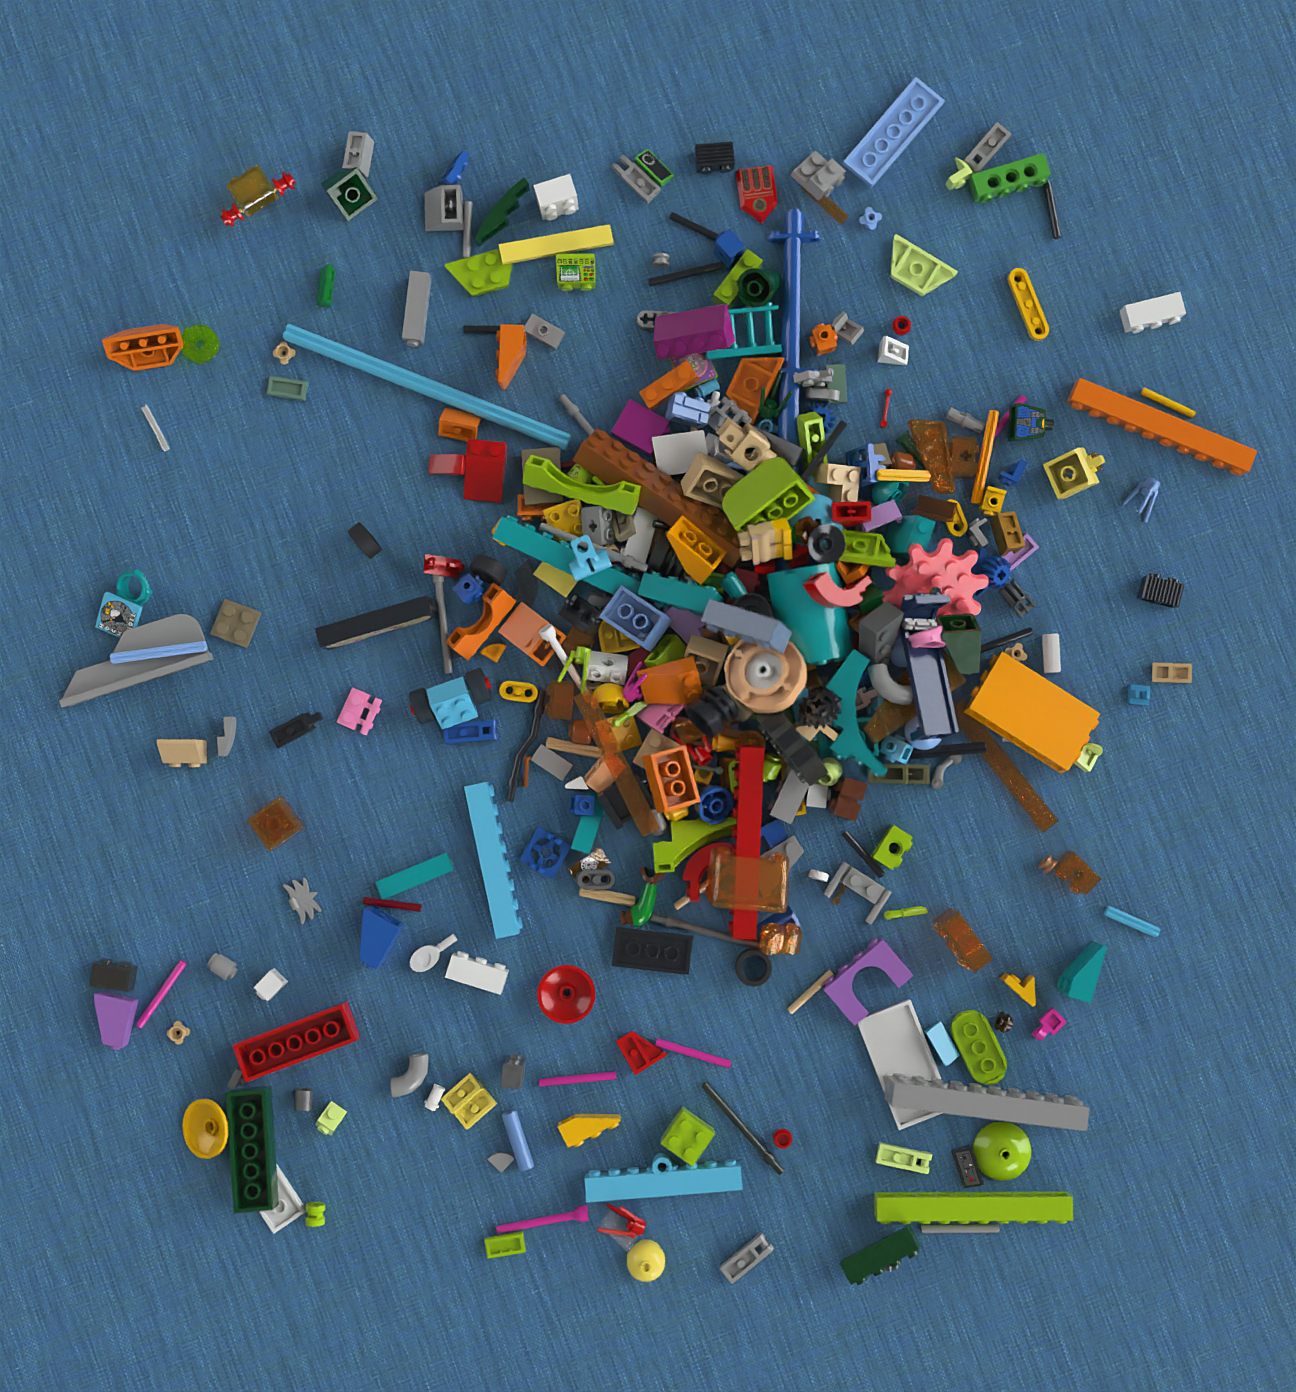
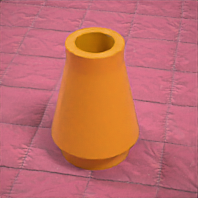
(723, 743)

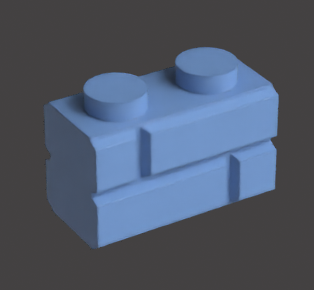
(687, 410)

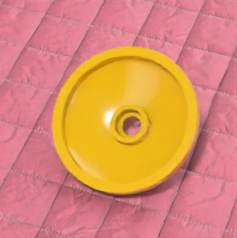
(205, 1128)

